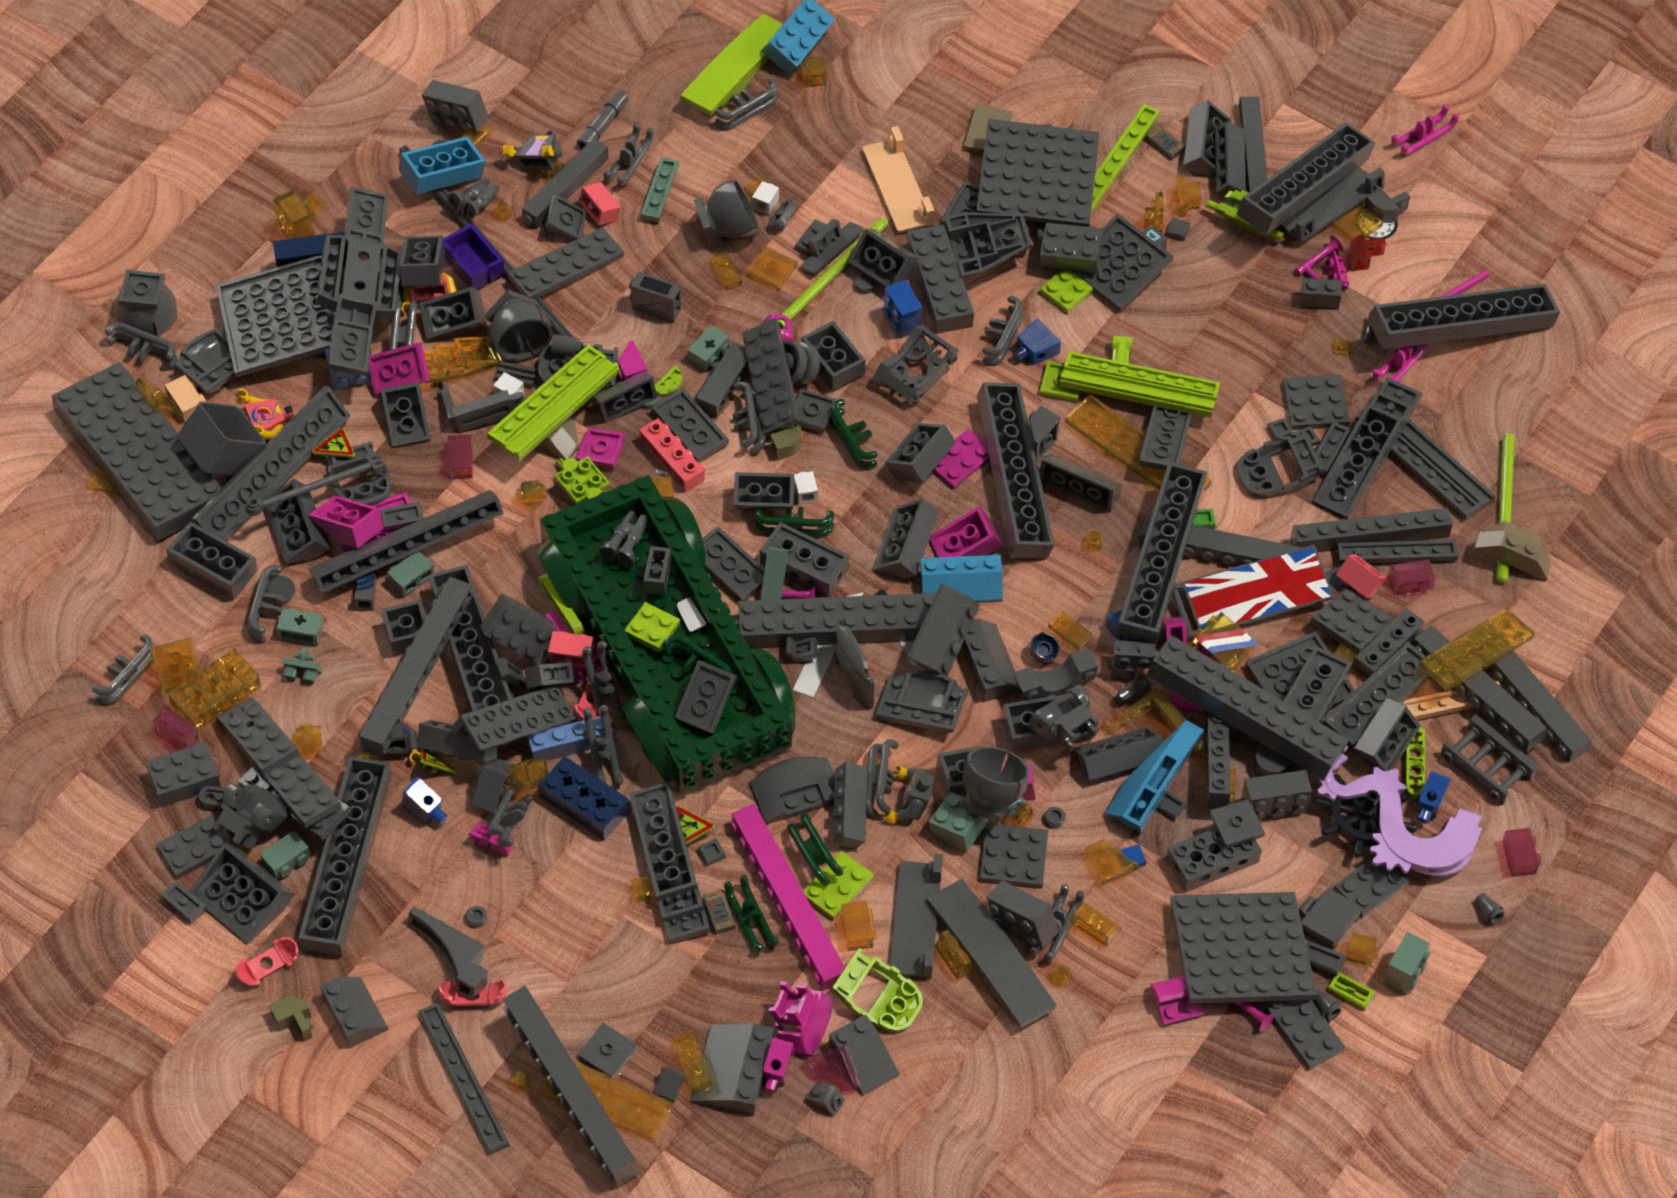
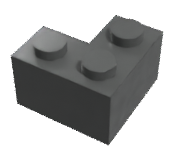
(492, 783)

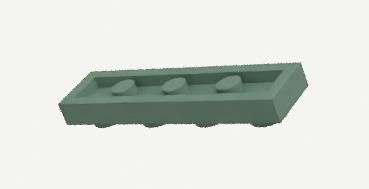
(659, 189)

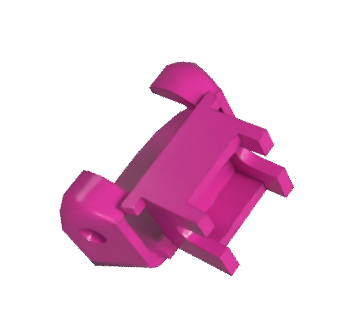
(805, 1009)

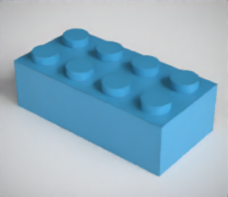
(798, 35)
(441, 165)

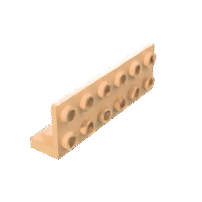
(897, 184)

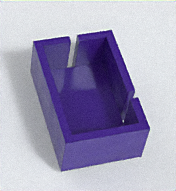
(473, 257)

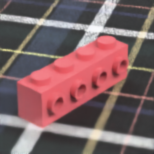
(672, 455)

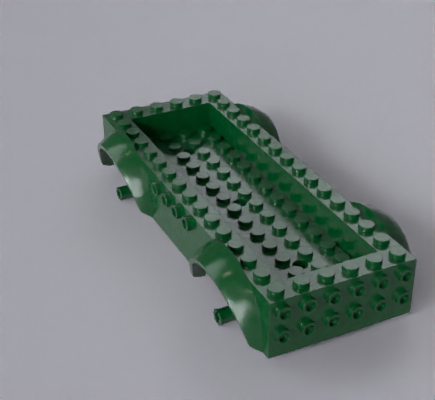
(609, 595)

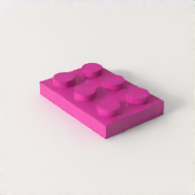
(398, 367)
(963, 460)

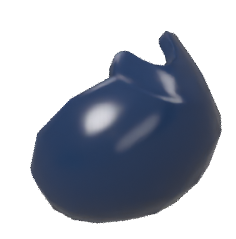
(1044, 647)

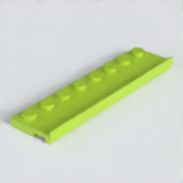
(1139, 384)
(553, 402)

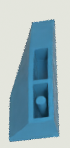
(1152, 779)

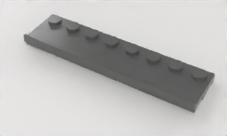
(1440, 471)

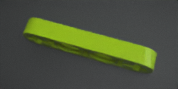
(566, 614)
(1419, 763)

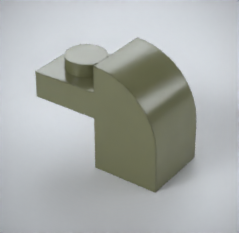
(786, 442)
(292, 1011)

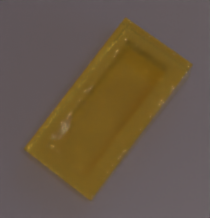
(751, 188)

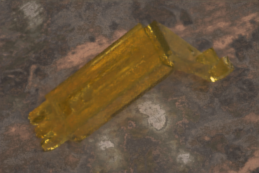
(1162, 707)

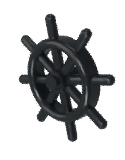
(1363, 814)

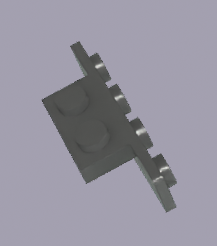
(829, 243)

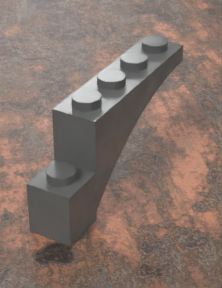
(458, 949)

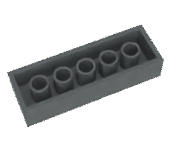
(940, 279)

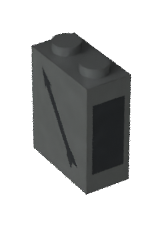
(655, 296)

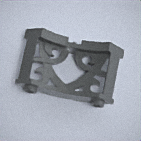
(889, 372)

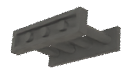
(1493, 742)

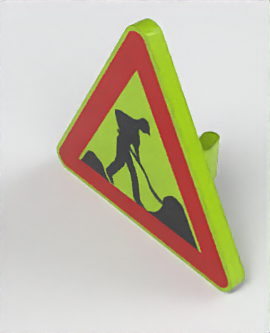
(335, 445)
(430, 759)
(693, 825)

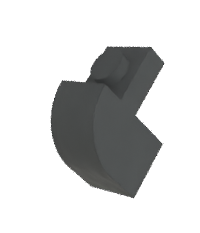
(1385, 207)

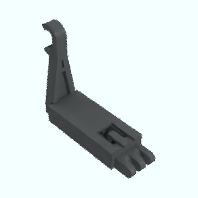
(479, 411)

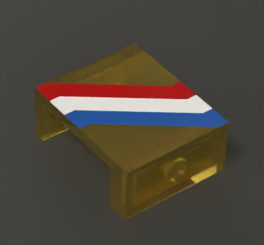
(1225, 641)

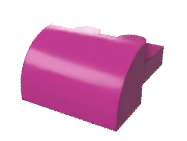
(1173, 1000)

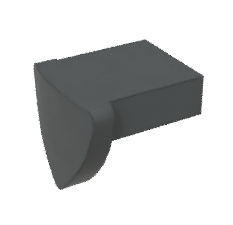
(670, 1082)

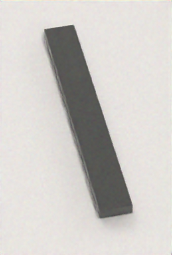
(464, 1078)

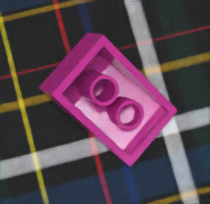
(348, 520)
(967, 536)

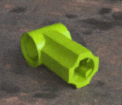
(1121, 348)

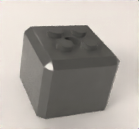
(220, 438)

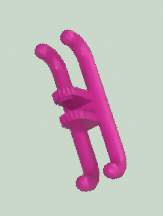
(1425, 131)
(1401, 359)

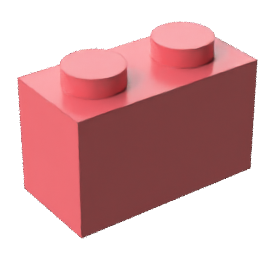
(599, 203)
(1360, 576)
(568, 648)

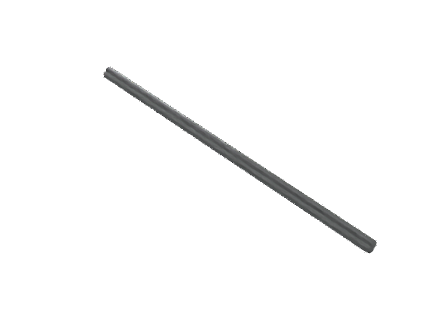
(442, 194)

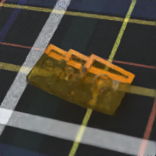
(461, 358)

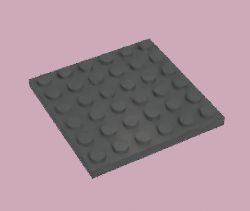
(1038, 172)
(275, 316)
(1242, 947)

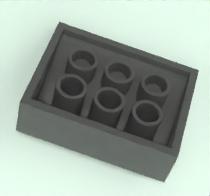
(240, 892)
(736, 1065)

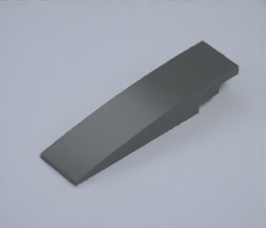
(1367, 447)
(669, 863)
(992, 954)

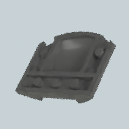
(207, 360)
(854, 665)
(922, 701)
(794, 788)

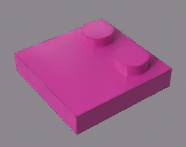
(601, 447)

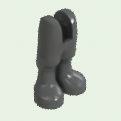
(473, 198)
(627, 531)

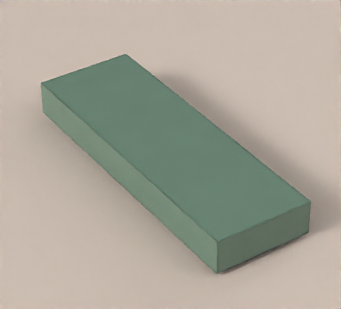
(774, 574)

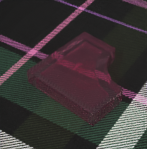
(836, 1067)

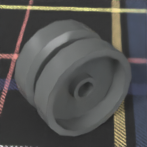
(802, 361)

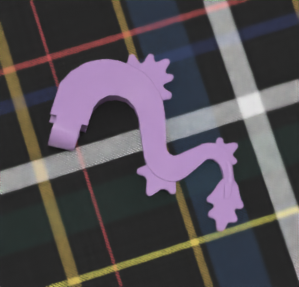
(1396, 846)

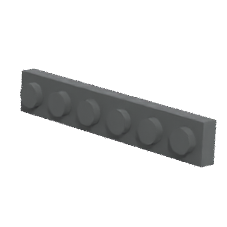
(1399, 551)

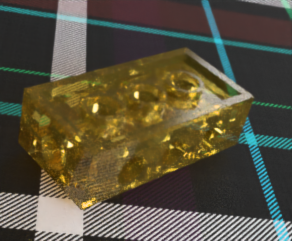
(214, 689)

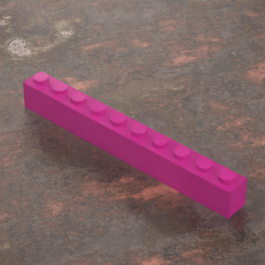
(788, 896)

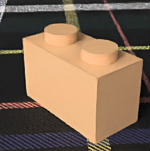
(183, 396)

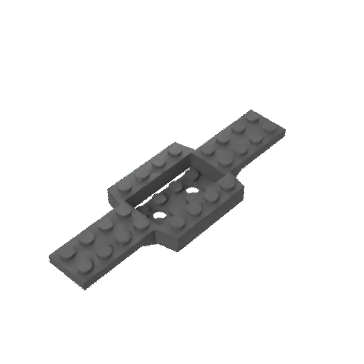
(357, 308)

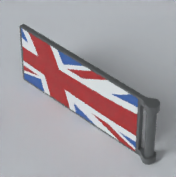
(1256, 589)

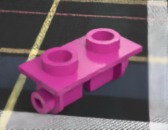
(1335, 269)
(482, 837)

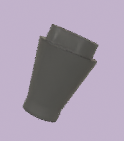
(1491, 910)
(1327, 1005)

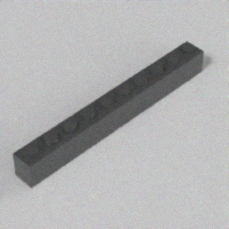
(405, 541)
(416, 666)

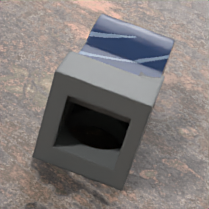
(365, 591)

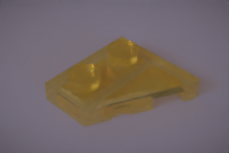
(1109, 862)

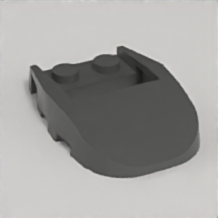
(551, 363)
(1261, 475)
(365, 493)

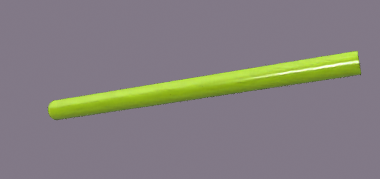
(806, 297)
(1506, 496)

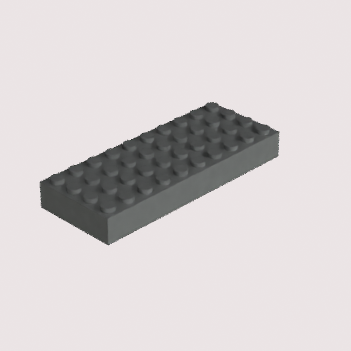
(135, 449)

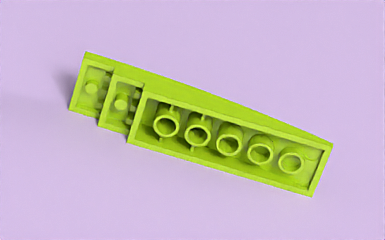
(732, 67)

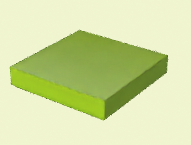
(1050, 384)

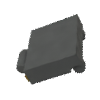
(1329, 917)

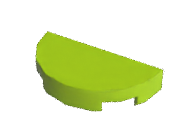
(669, 383)

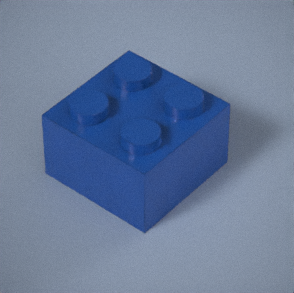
(902, 308)

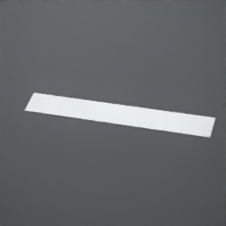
(815, 668)

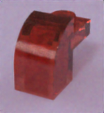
(1362, 251)

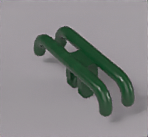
(851, 438)
(796, 523)
(679, 642)
(814, 850)
(749, 915)

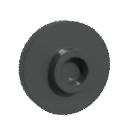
(282, 586)

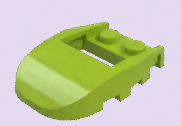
(896, 1004)

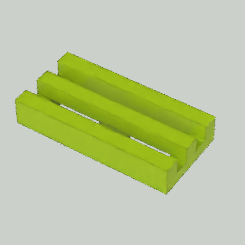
(1350, 994)

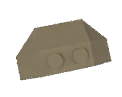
(562, 441)
(1515, 547)

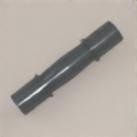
(603, 119)

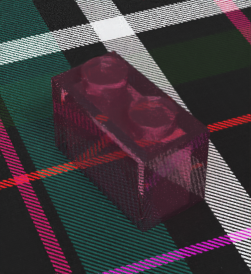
(459, 456)
(1411, 577)
(176, 729)
(1521, 852)

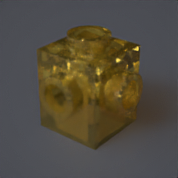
(308, 738)

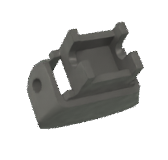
(1065, 718)
(256, 813)

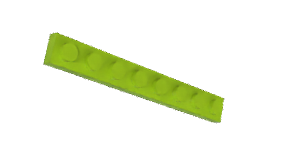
(1122, 152)

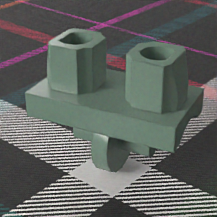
(310, 669)

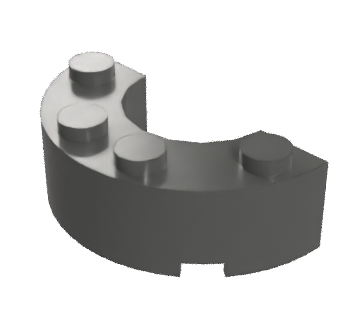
(1076, 670)

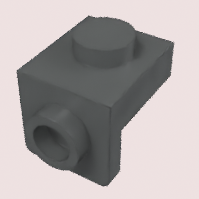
(802, 649)
(827, 1097)

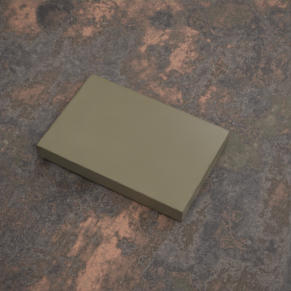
(977, 131)

